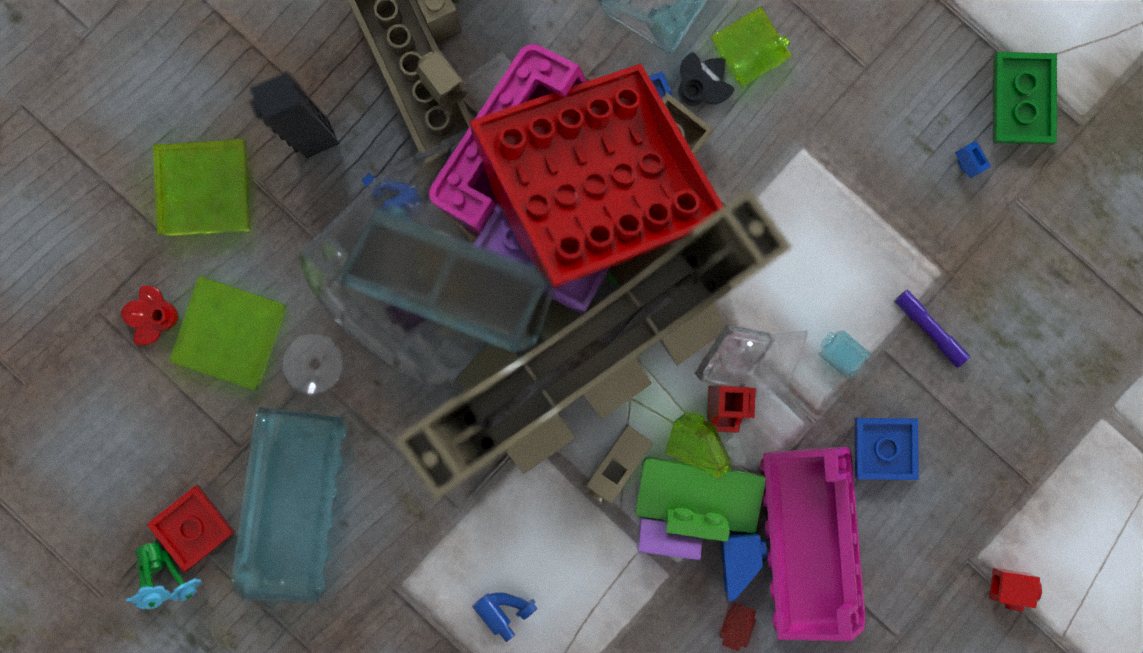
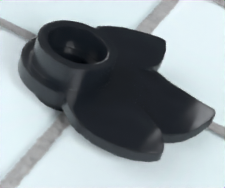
(705, 78)

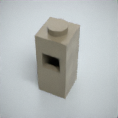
(440, 18)
(618, 465)

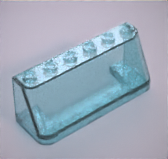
(288, 505)

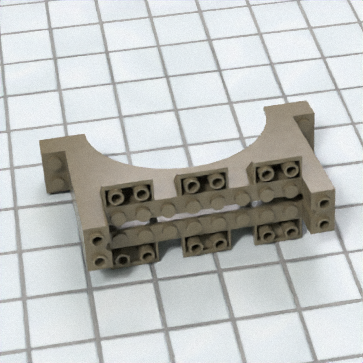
(727, 253)

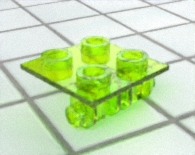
(752, 46)

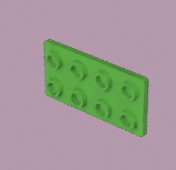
(698, 502)

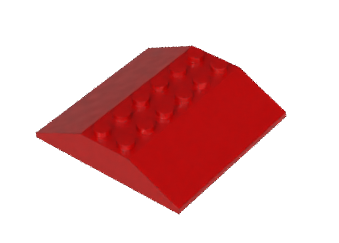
(593, 175)

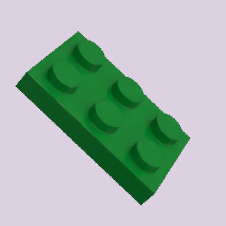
(1025, 98)

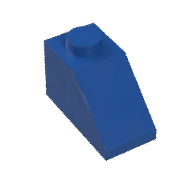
(741, 561)

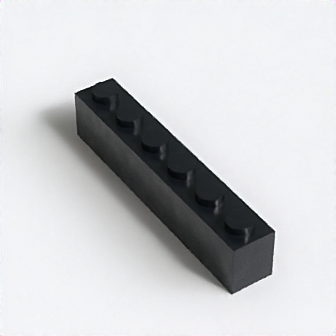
(293, 115)

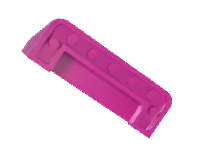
(463, 184)
(813, 544)

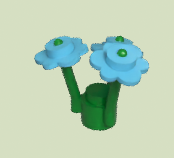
(150, 561)

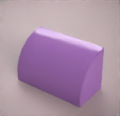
(655, 540)

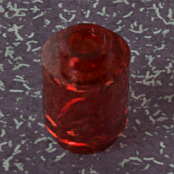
(737, 626)

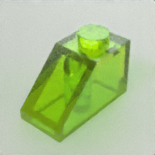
(698, 445)

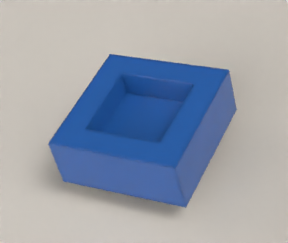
(972, 159)

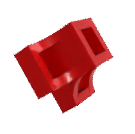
(730, 406)

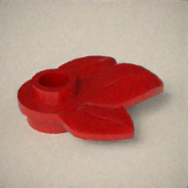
(145, 315)

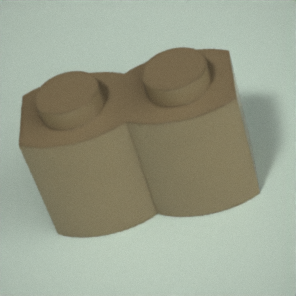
(440, 80)

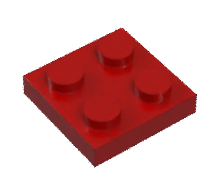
(191, 528)

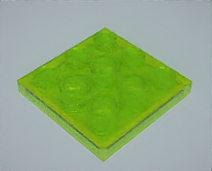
(201, 187)
(227, 333)

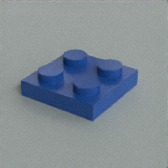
(886, 448)

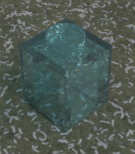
(843, 353)

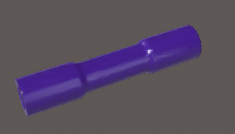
(944, 342)

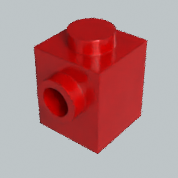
(1015, 589)

